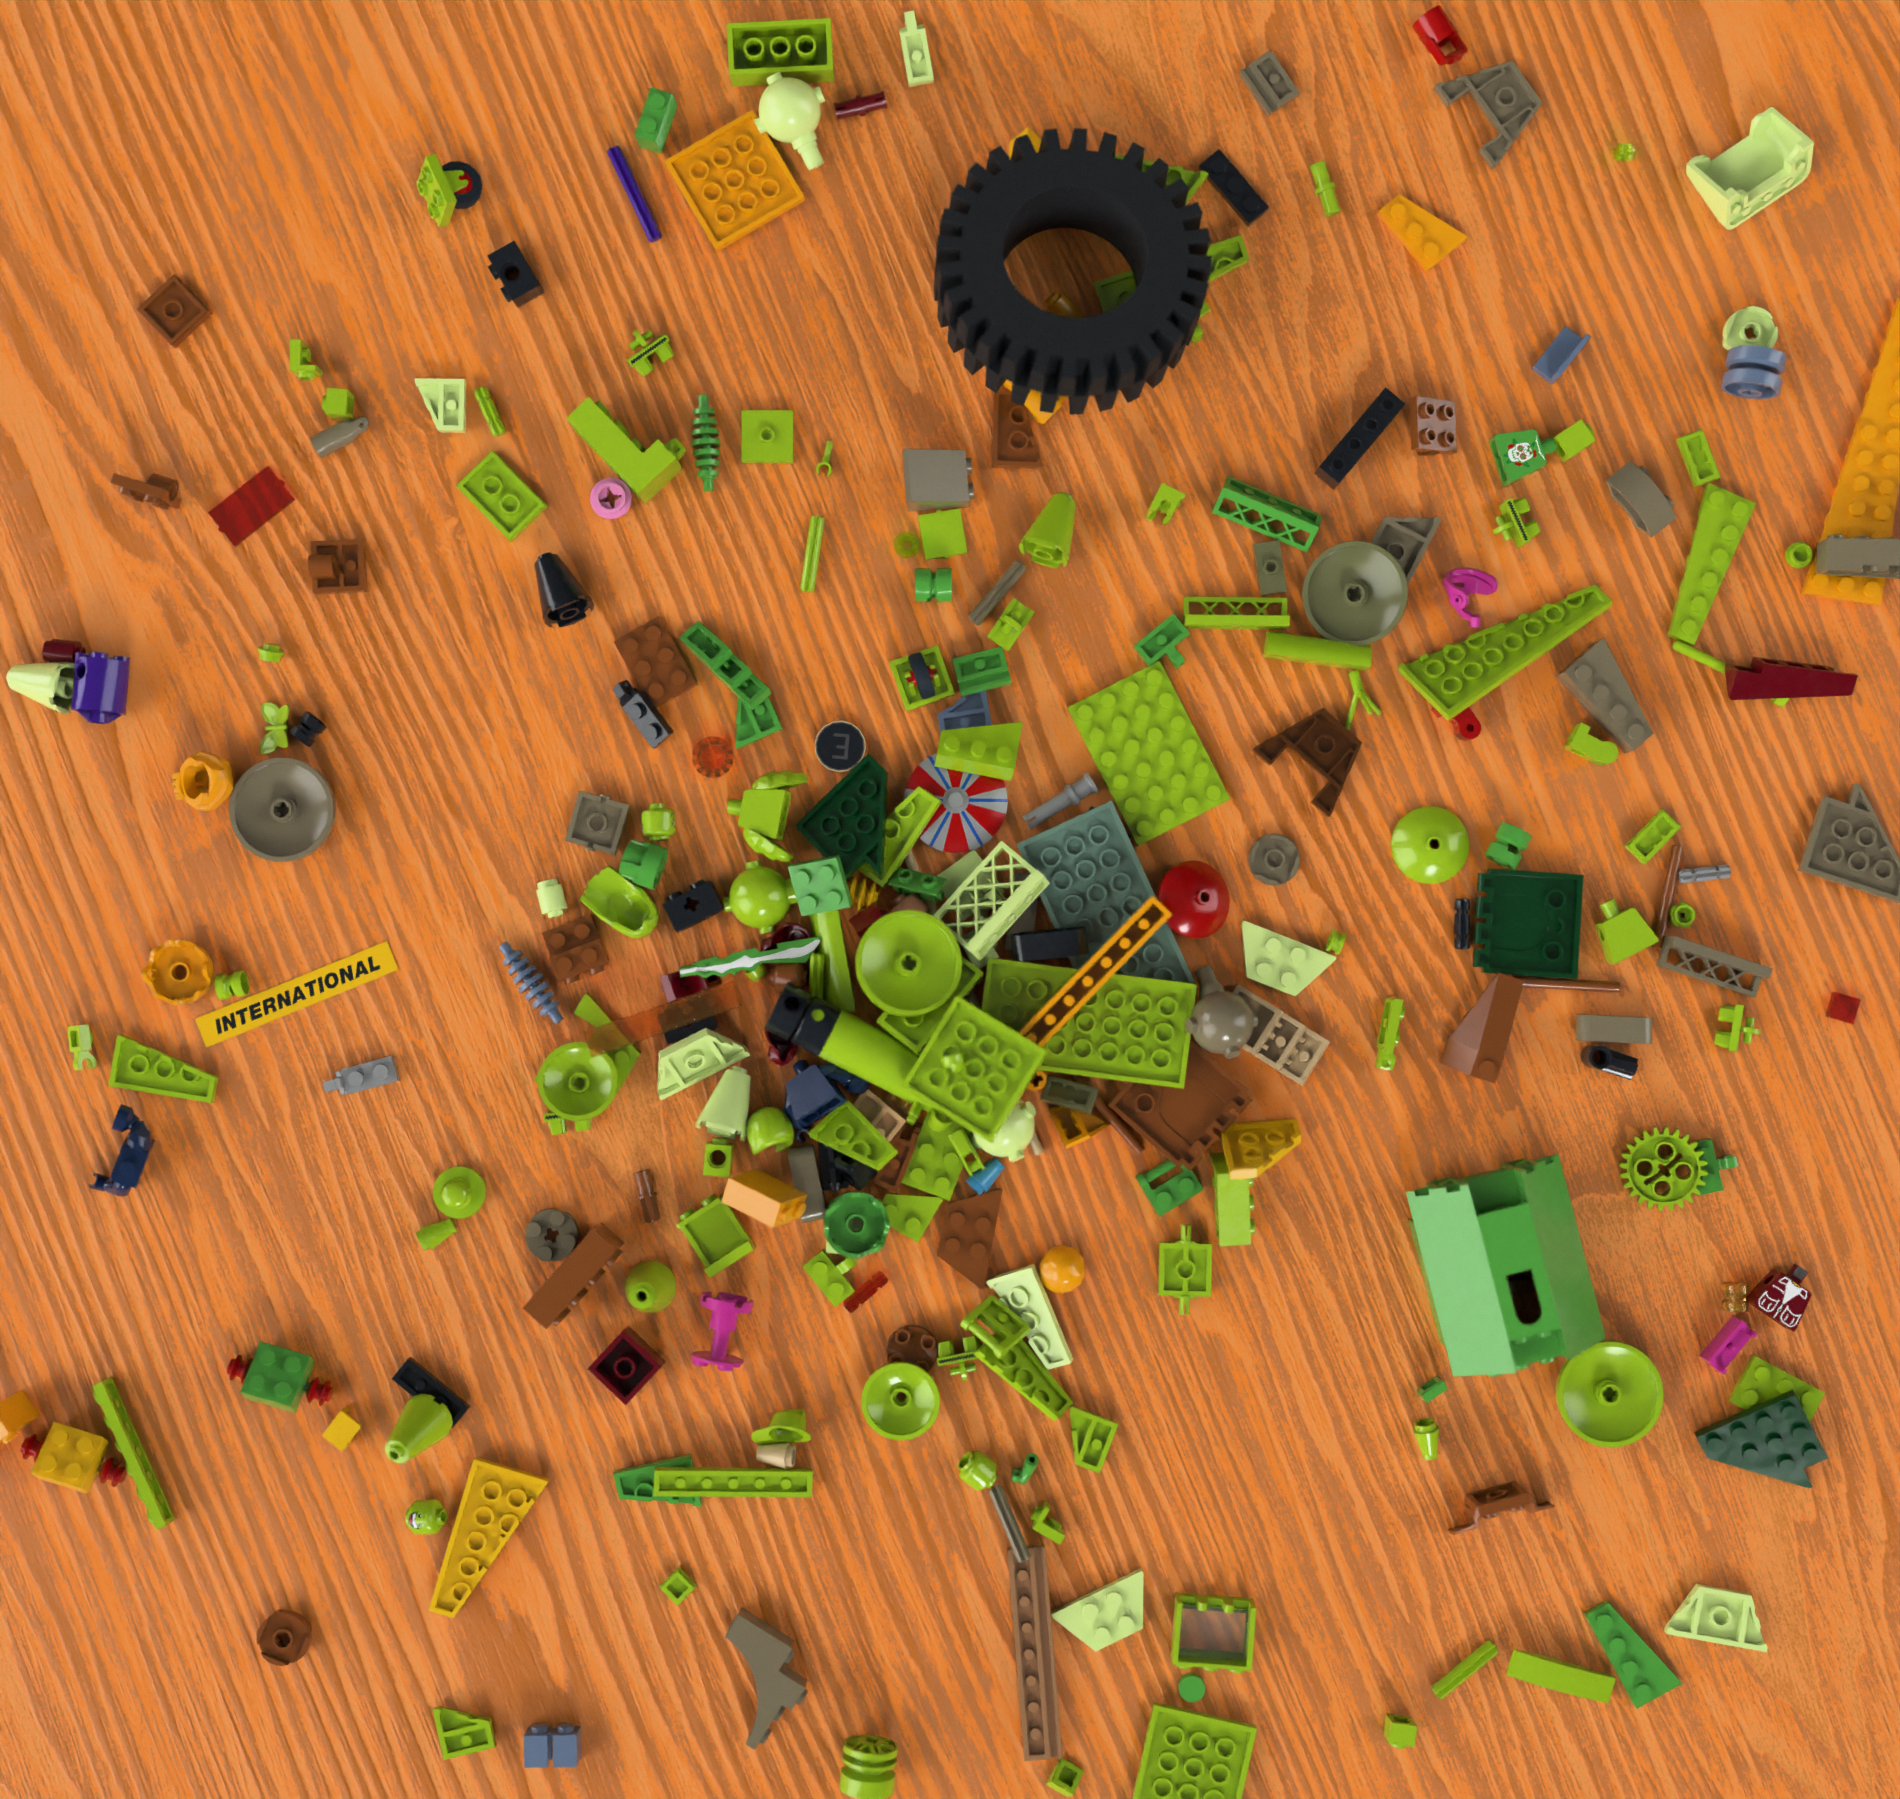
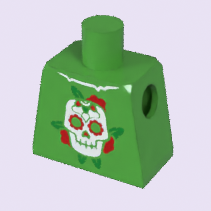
(1519, 454)

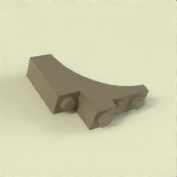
(776, 1684)

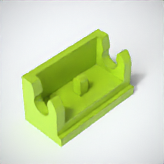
(1166, 501)

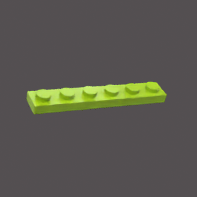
(136, 1460)
(732, 1482)

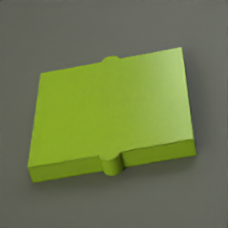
(942, 534)

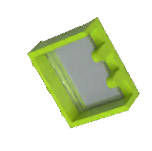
(1213, 1632)

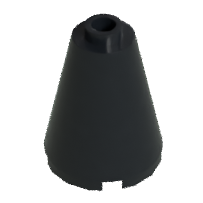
(559, 592)

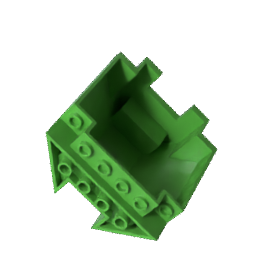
(1495, 1226)

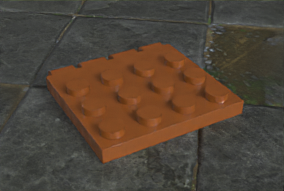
(1184, 1118)

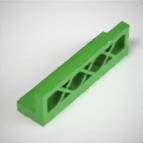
(1272, 506)

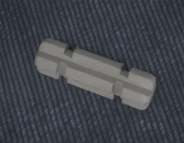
(1704, 873)

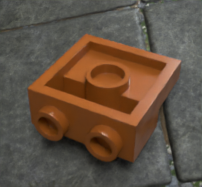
(575, 949)

